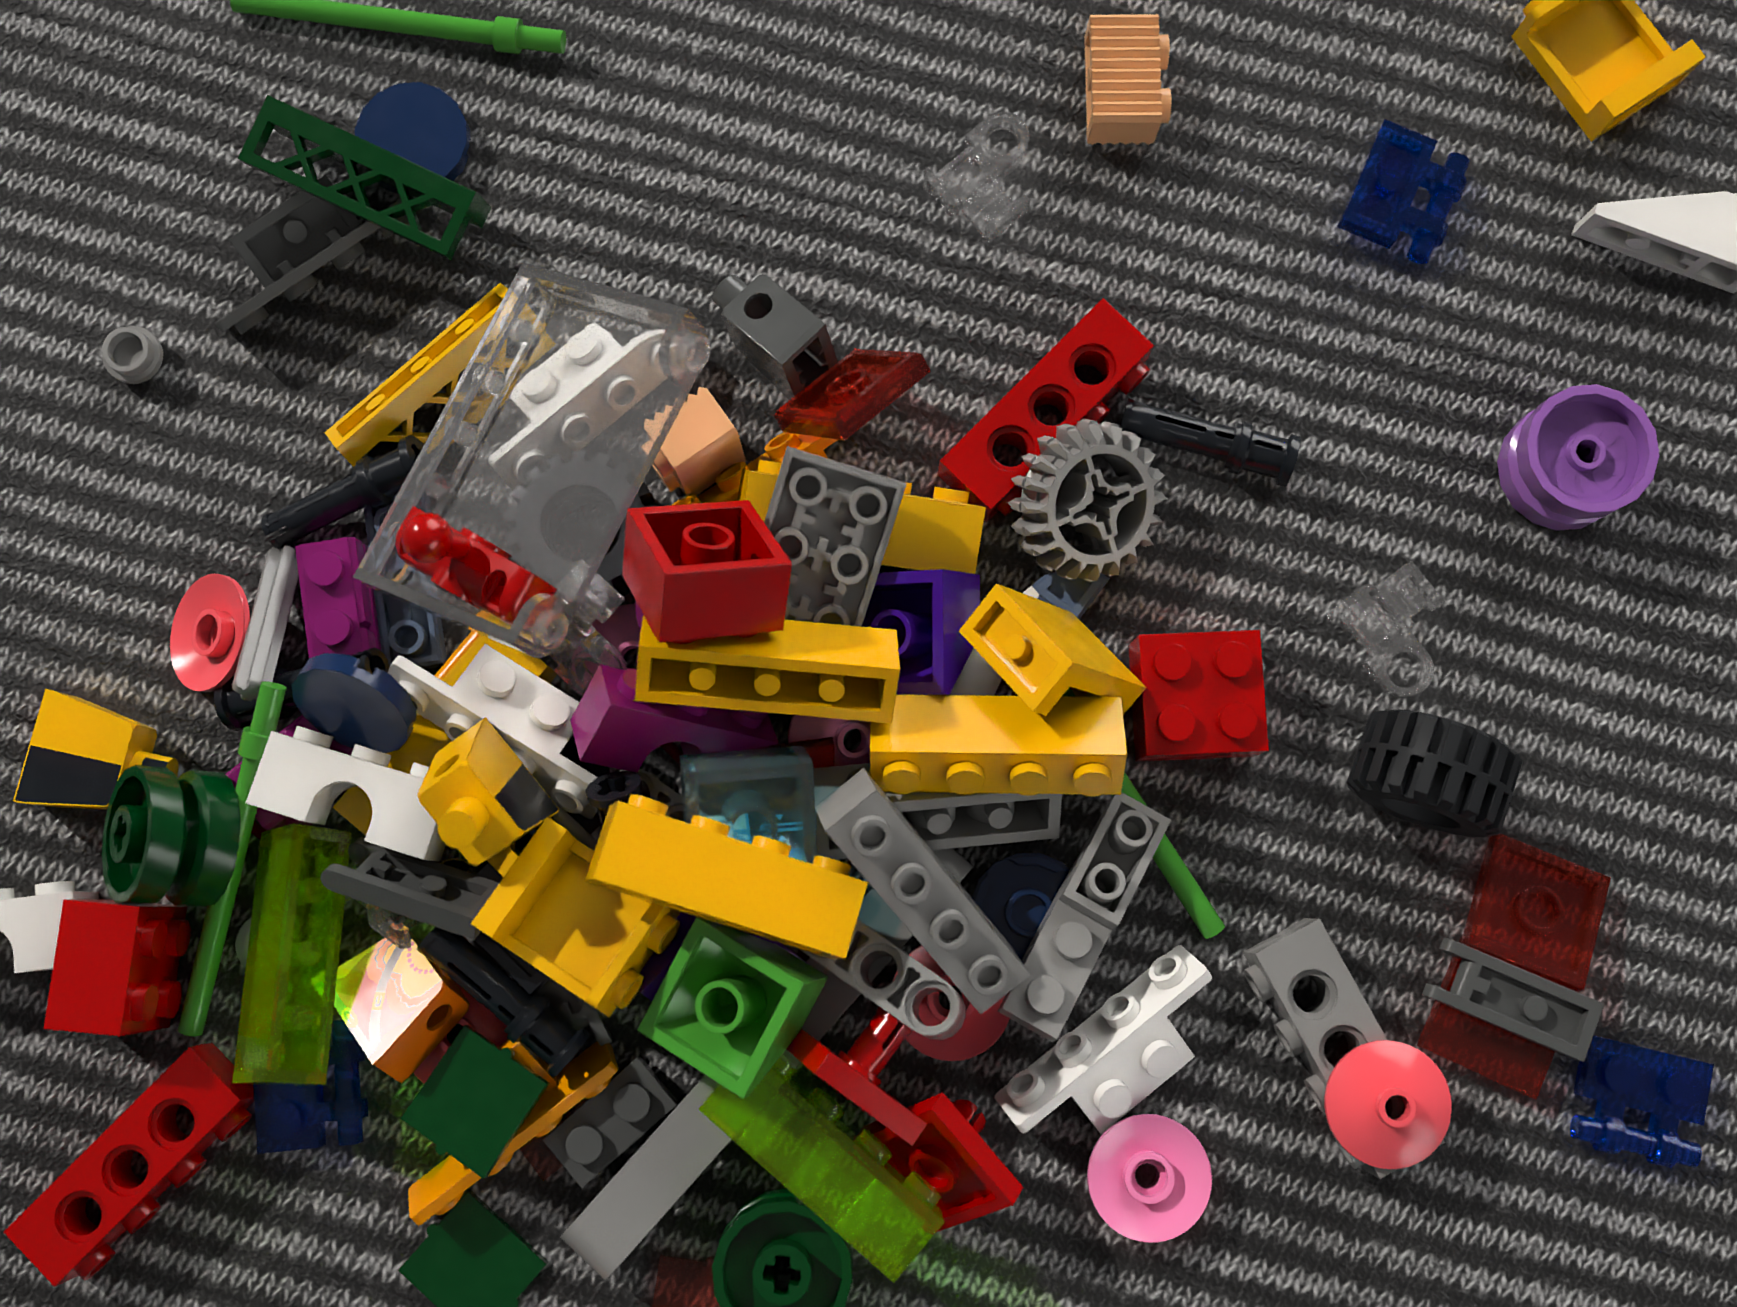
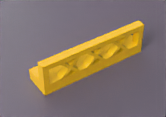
(415, 384)

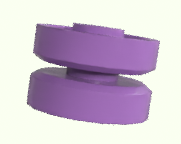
(1578, 457)

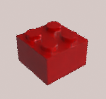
(705, 571)
(1199, 695)
(116, 967)

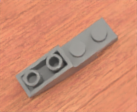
(1084, 915)

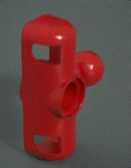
(467, 565)

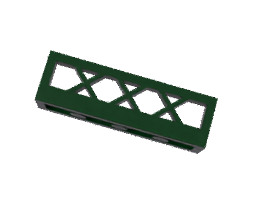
(376, 165)

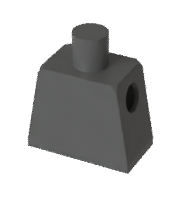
(775, 332)

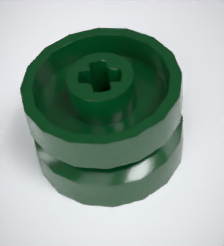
(170, 837)
(777, 1226)

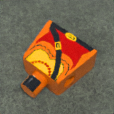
(397, 1005)

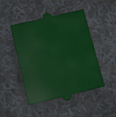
(475, 1101)
(473, 1259)

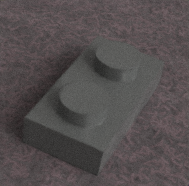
(611, 1121)

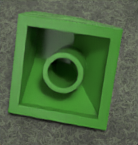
(731, 1004)

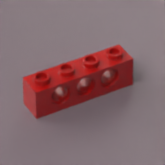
(1097, 340)
(55, 1226)

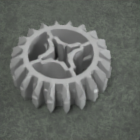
(1061, 493)

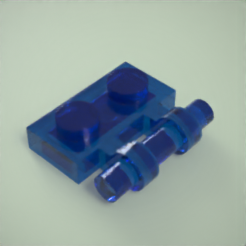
(1388, 183)
(1647, 1081)
(296, 1115)

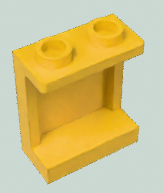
(1601, 58)
(1045, 651)
(571, 928)

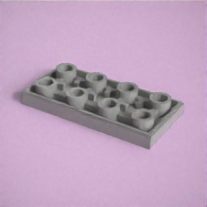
(835, 533)

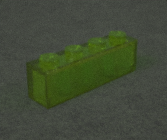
(291, 959)
(830, 1167)

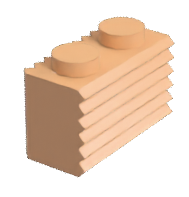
(1124, 79)
(698, 446)

